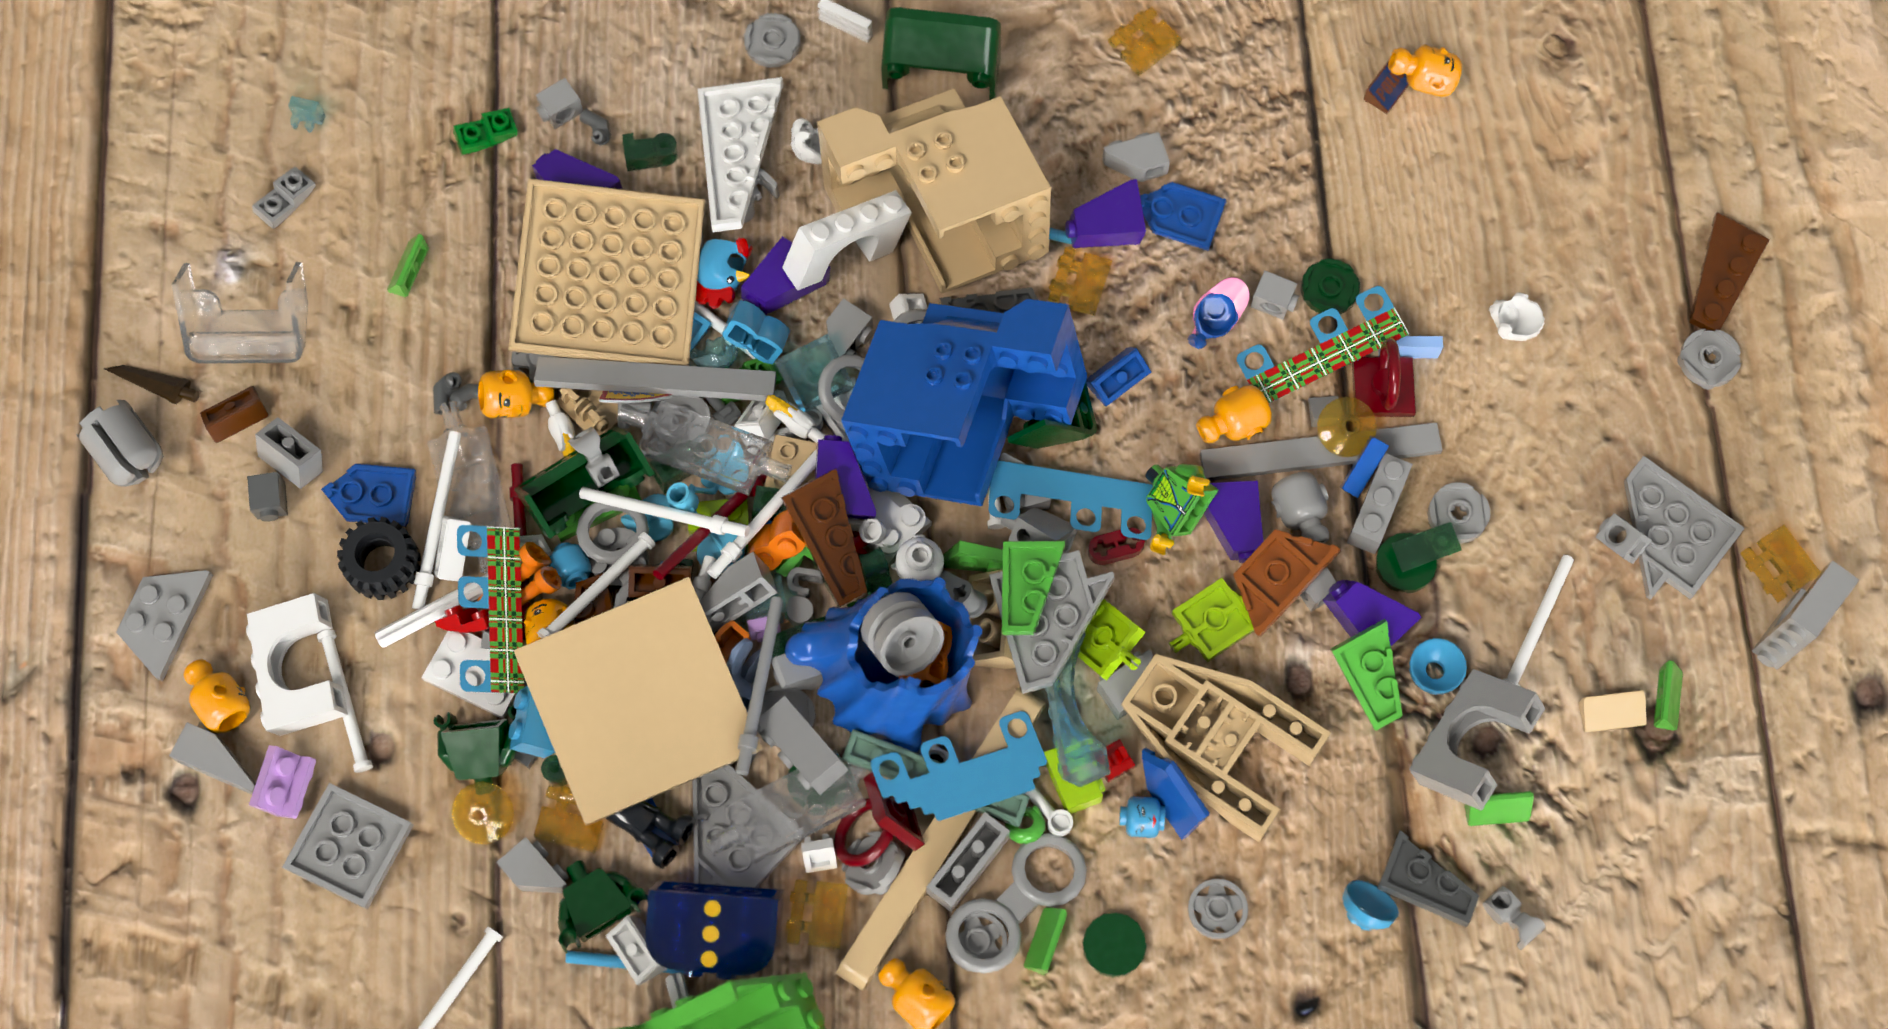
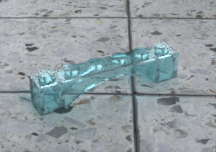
(1079, 753)

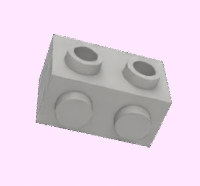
(289, 452)

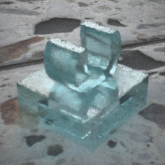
(306, 111)

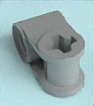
(963, 592)

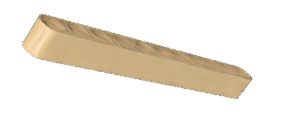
(923, 864)

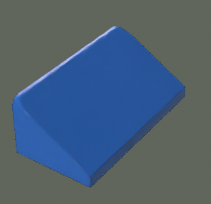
(1118, 375)
(1364, 466)

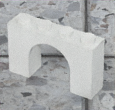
(872, 225)
(271, 635)

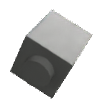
(267, 496)

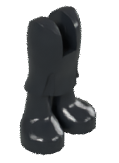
(642, 819)

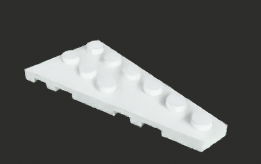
(734, 137)

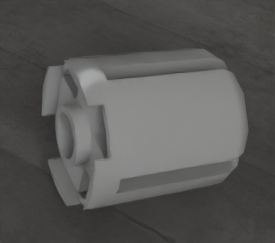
(120, 444)

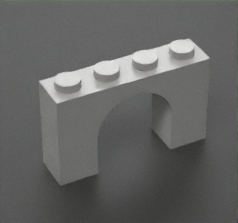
(1805, 616)
(1478, 701)

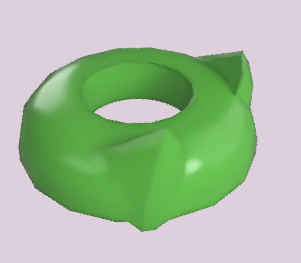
(1030, 834)

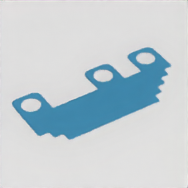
(965, 786)

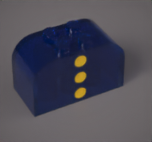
(713, 927)

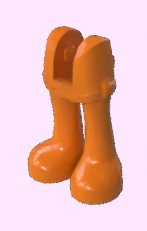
(535, 562)

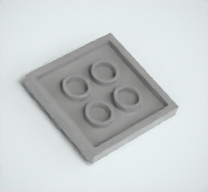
(348, 846)

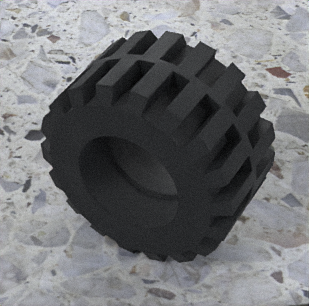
(366, 539)

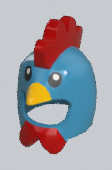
(719, 273)

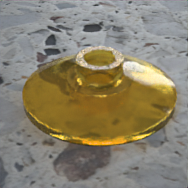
(1332, 426)
(492, 802)

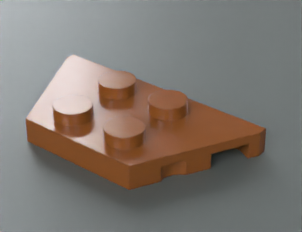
(1279, 575)

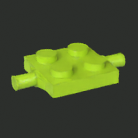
(1212, 621)
(1110, 641)

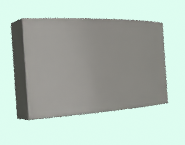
(287, 196)

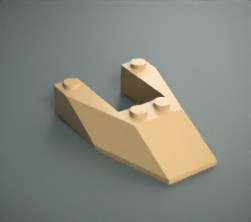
(1204, 725)

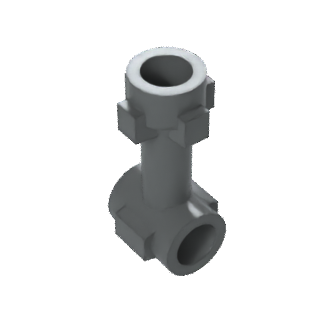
(724, 412)

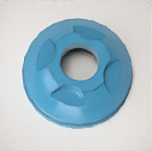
(1447, 656)
(1369, 906)

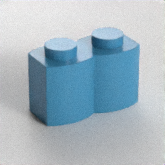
(757, 333)

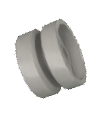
(902, 634)

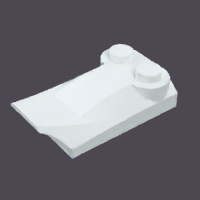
(900, 519)

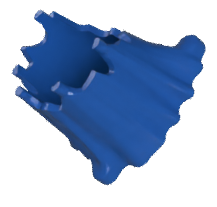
(860, 686)

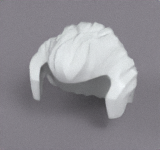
(805, 142)
(1517, 318)

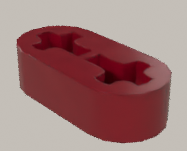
(1117, 553)

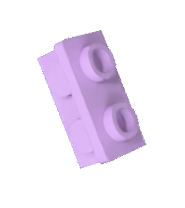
(282, 782)

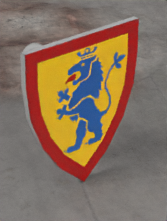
(637, 400)

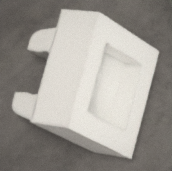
(819, 854)

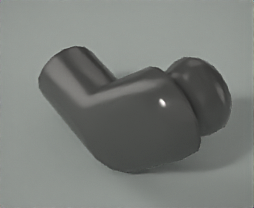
(600, 127)
(444, 388)
(463, 394)

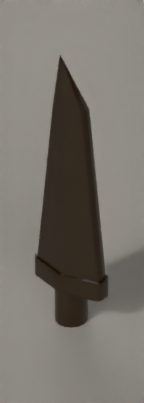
(165, 386)

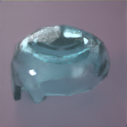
(717, 354)

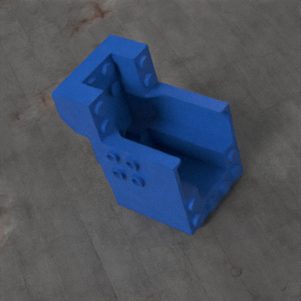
(945, 392)

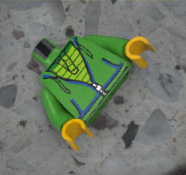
(1177, 501)

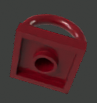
(1385, 382)
(890, 816)

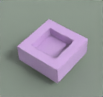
(757, 627)

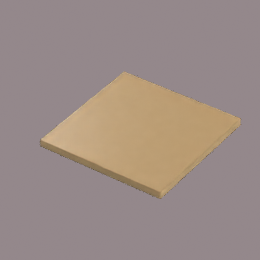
(606, 274)
(636, 700)

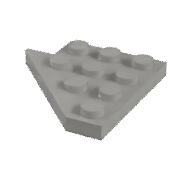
(1684, 530)
(1062, 622)
(734, 864)

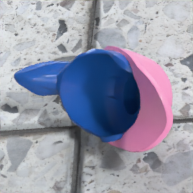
(1218, 311)

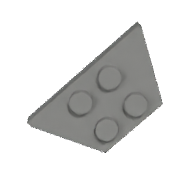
(161, 617)

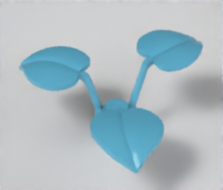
(684, 498)

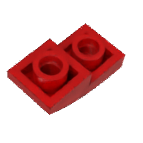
(464, 620)

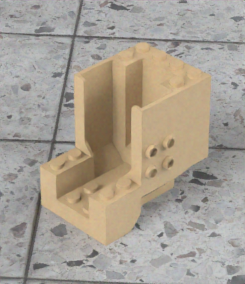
(958, 169)

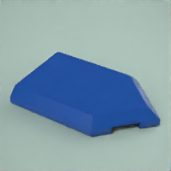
(1183, 214)
(373, 492)
(1172, 789)

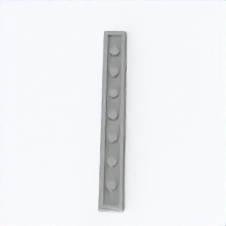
(654, 378)
(1310, 453)

